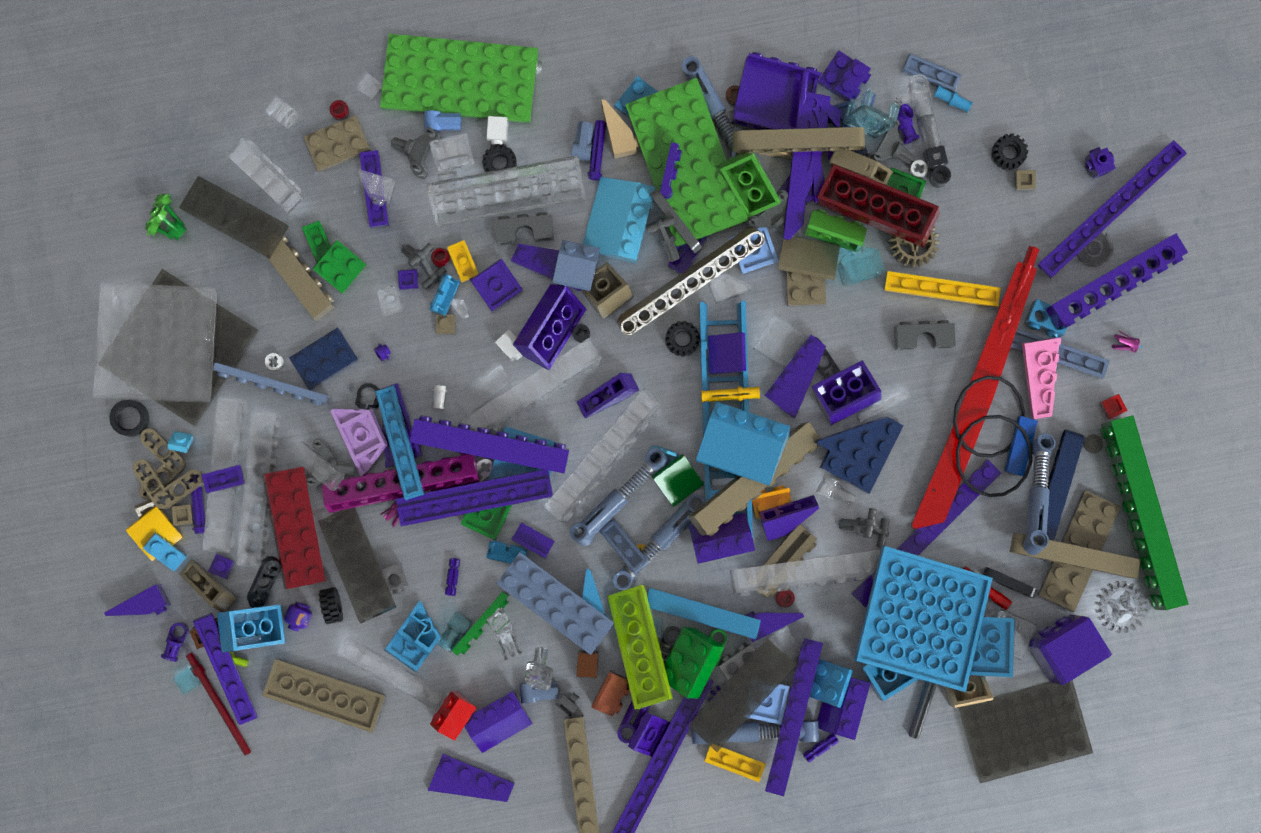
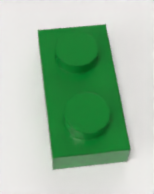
(316, 239)

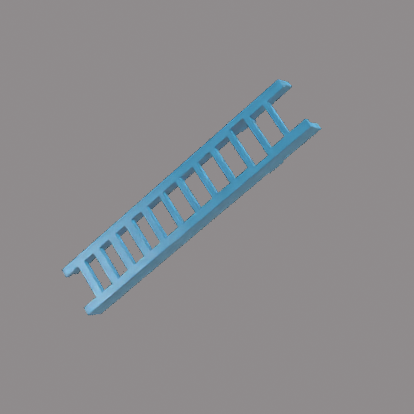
(705, 379)

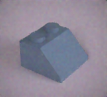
(576, 265)

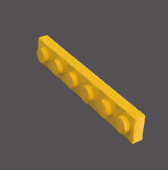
(942, 289)

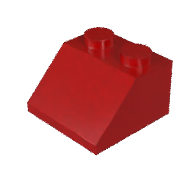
(452, 715)

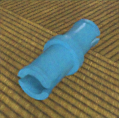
(953, 99)

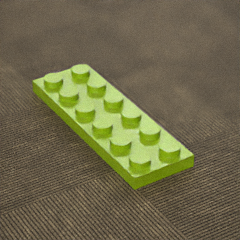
(639, 647)

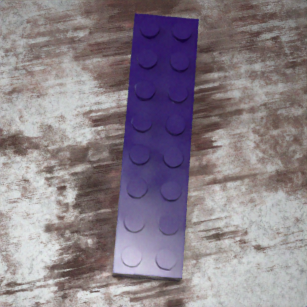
(489, 445)

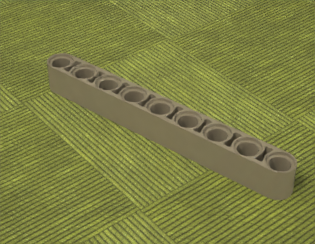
(699, 280)

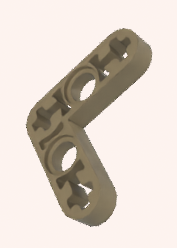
(167, 467)
(161, 489)

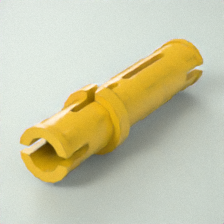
(753, 392)

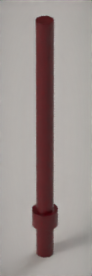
(198, 671)

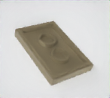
(809, 258)

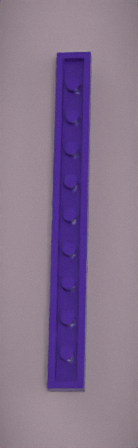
(1112, 209)
(924, 536)
(660, 762)

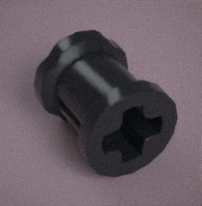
(576, 331)

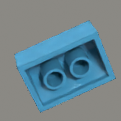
(886, 682)

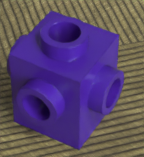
(1099, 162)

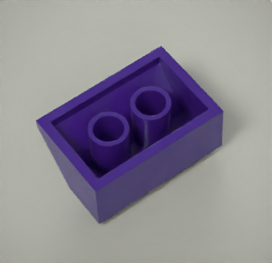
(847, 392)
(728, 541)
(845, 720)
(497, 721)

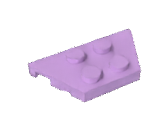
(361, 435)

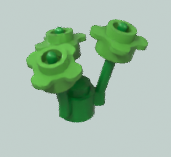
(158, 214)

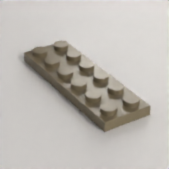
(1087, 529)
(324, 695)

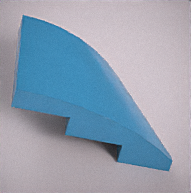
(414, 639)

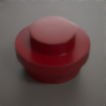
(339, 109)
(440, 257)
(785, 598)

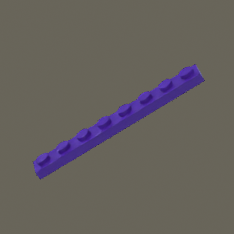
(793, 717)

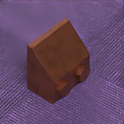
(611, 693)

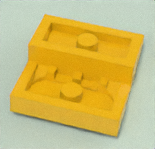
(150, 523)

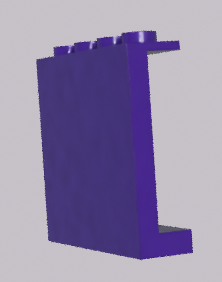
(770, 93)

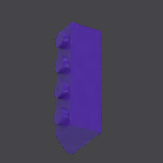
(549, 326)

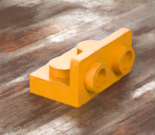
(771, 499)

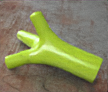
(238, 660)

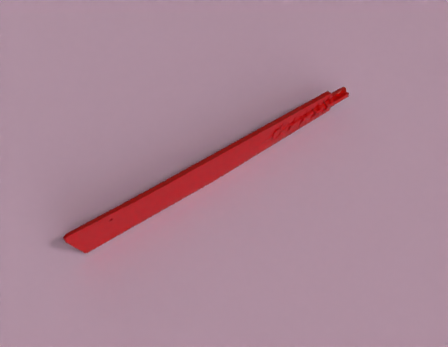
(979, 397)

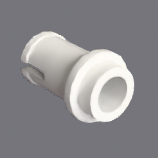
(439, 396)

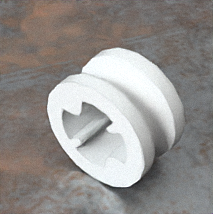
(919, 163)
(280, 361)

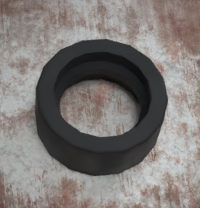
(114, 414)

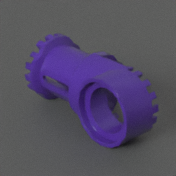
(906, 124)
(174, 642)

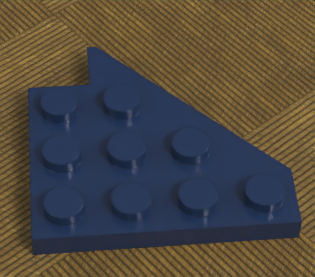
(860, 451)

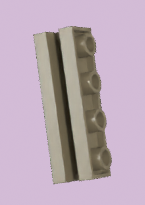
(791, 549)

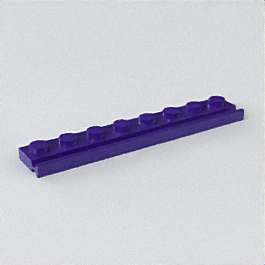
(475, 497)

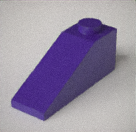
(608, 394)
(786, 517)
(147, 602)
(772, 622)

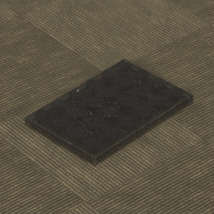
(1025, 730)

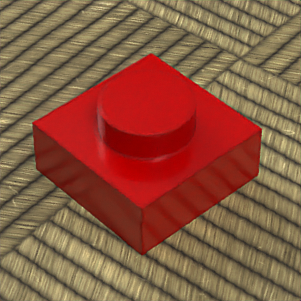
(1113, 406)

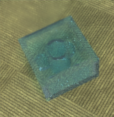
(860, 267)

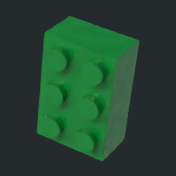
(692, 662)

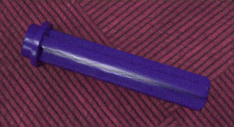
(597, 150)
(198, 508)

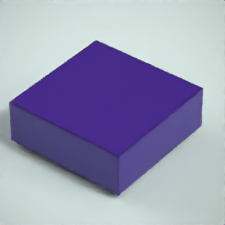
(408, 279)

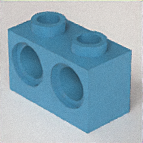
(1046, 323)

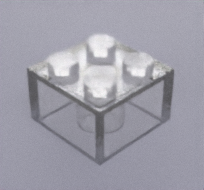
(452, 153)

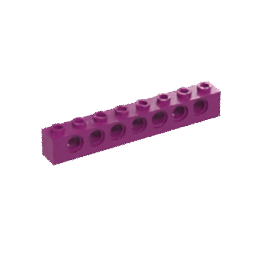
(391, 490)

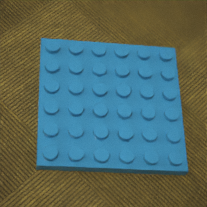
(923, 619)

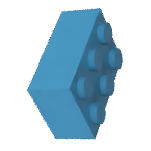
(251, 628)

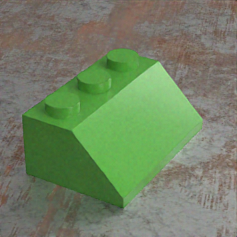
(749, 183)
(835, 230)

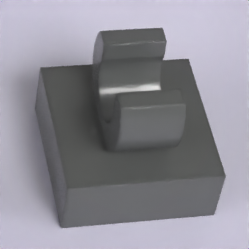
(567, 704)

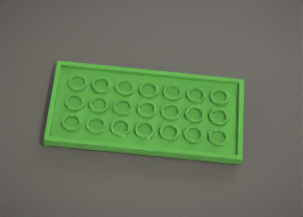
(459, 77)
(700, 189)

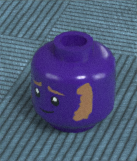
(298, 616)

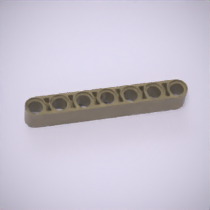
(799, 140)
(1081, 557)

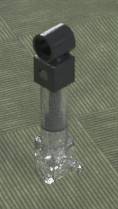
(934, 152)

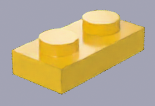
(462, 261)

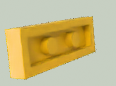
(736, 763)

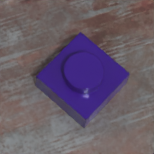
(221, 566)

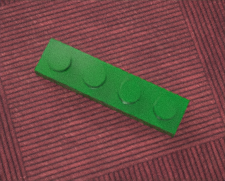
(476, 630)

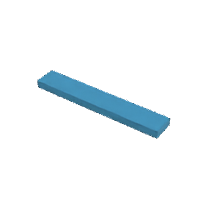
(399, 442)
(703, 613)

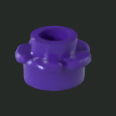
(382, 352)

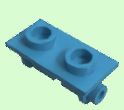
(444, 295)
(499, 552)

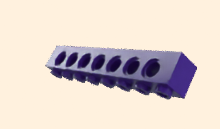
(1171, 247)

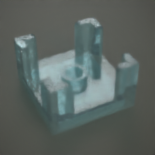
(868, 117)

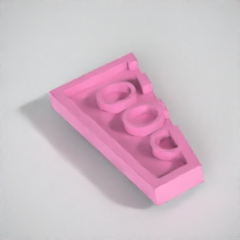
(1041, 374)

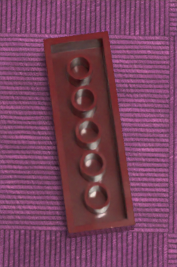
(878, 205)
(293, 527)

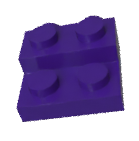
(845, 76)

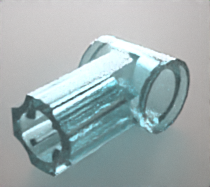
(456, 629)

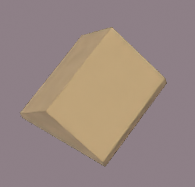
(976, 692)

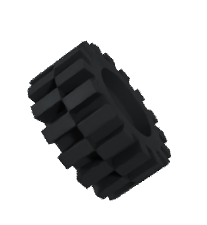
(1020, 148)
(498, 151)
(682, 327)
(331, 605)

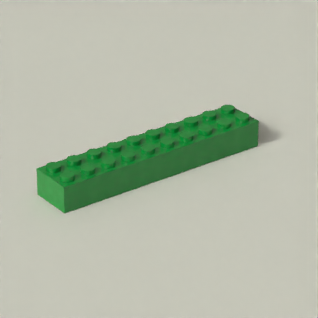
(1144, 514)

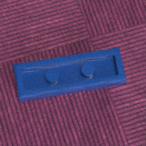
(1018, 451)

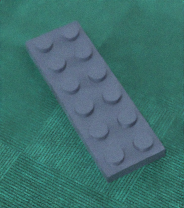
(555, 603)

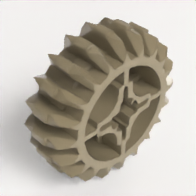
(912, 258)

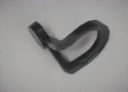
(358, 397)

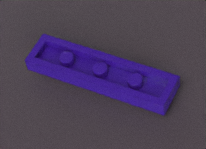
(376, 214)

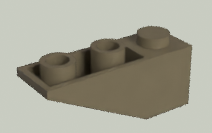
(861, 165)

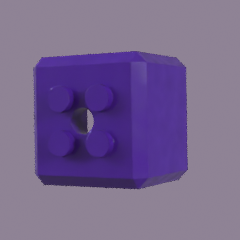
(1068, 648)

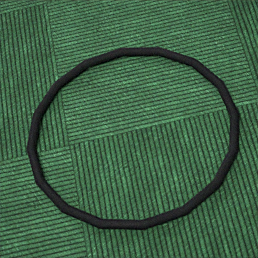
(956, 410)
(958, 457)

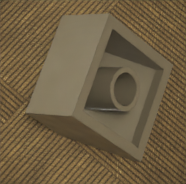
(607, 291)

